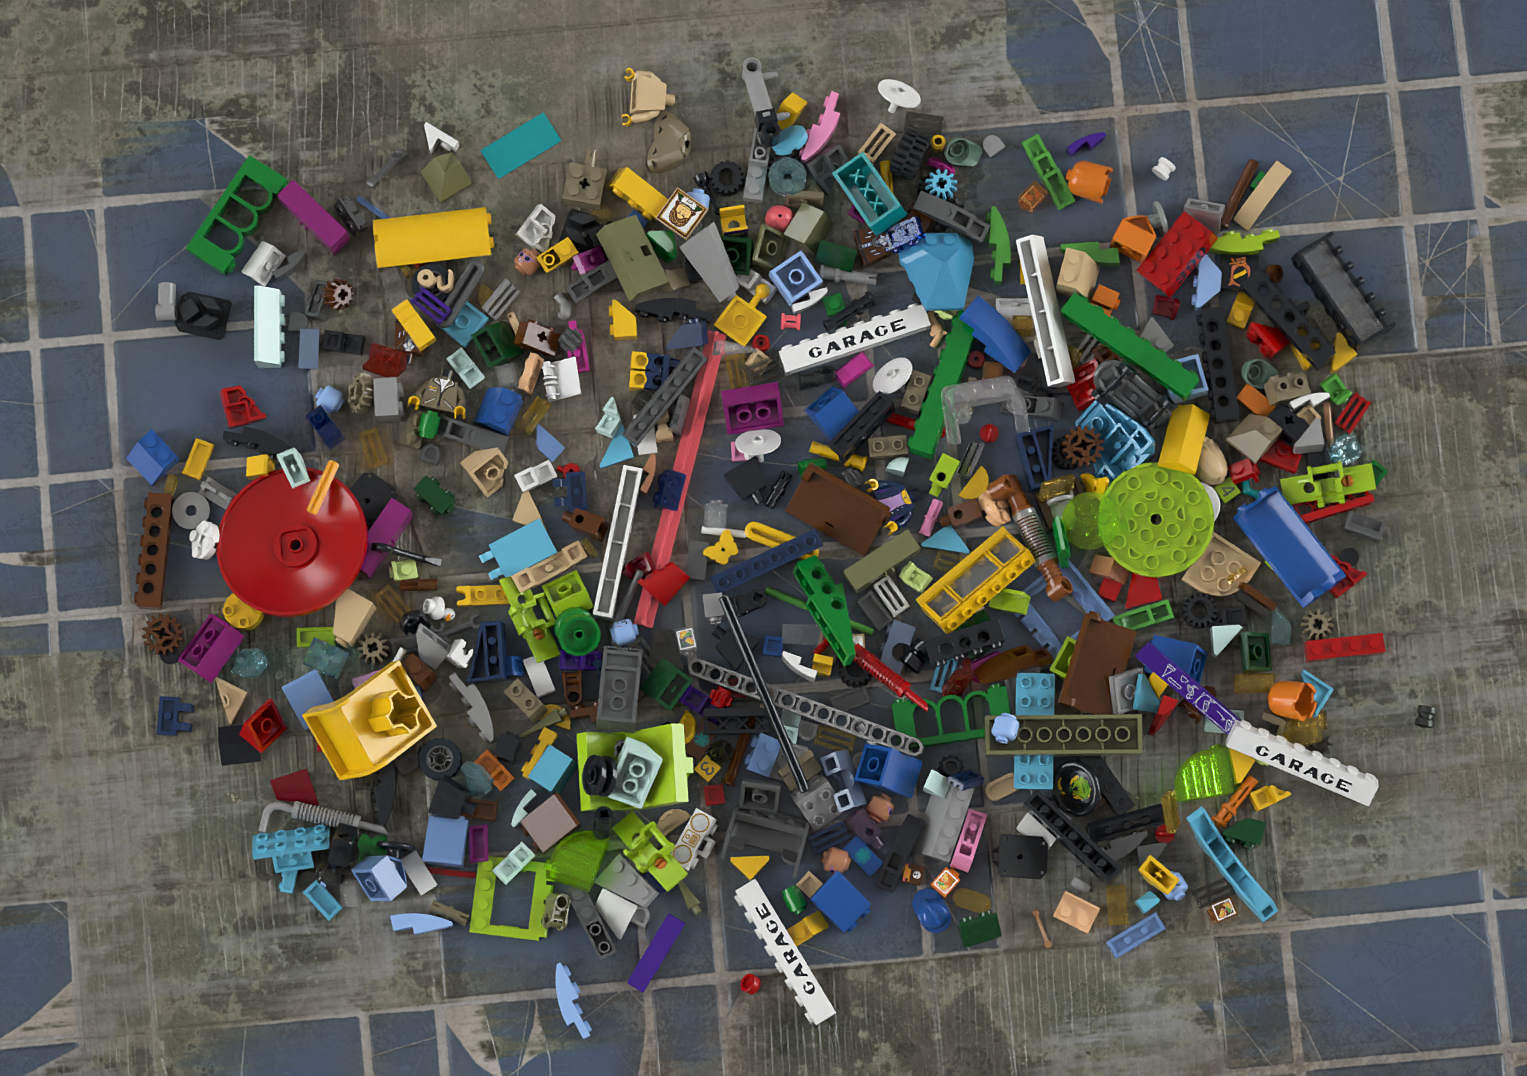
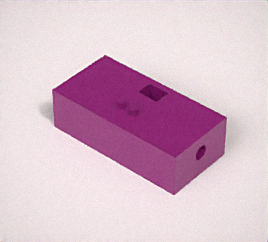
(313, 217)
(385, 530)

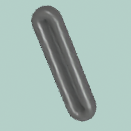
(462, 291)

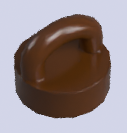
(1275, 273)

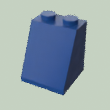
(499, 410)
(831, 412)
(1184, 654)
(888, 770)
(841, 902)

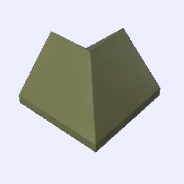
(445, 176)

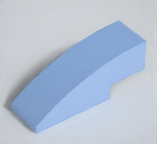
(419, 922)

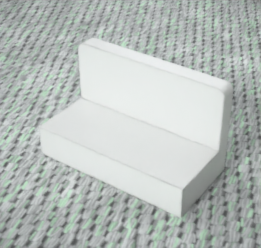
(263, 262)
(1013, 306)

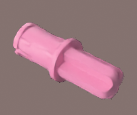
(931, 517)

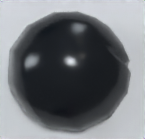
(411, 620)

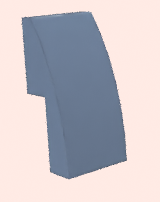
(308, 348)

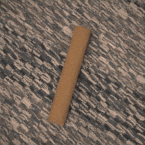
(1328, 422)

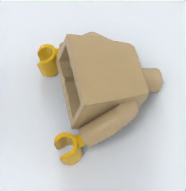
(647, 96)

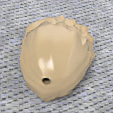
(1212, 464)

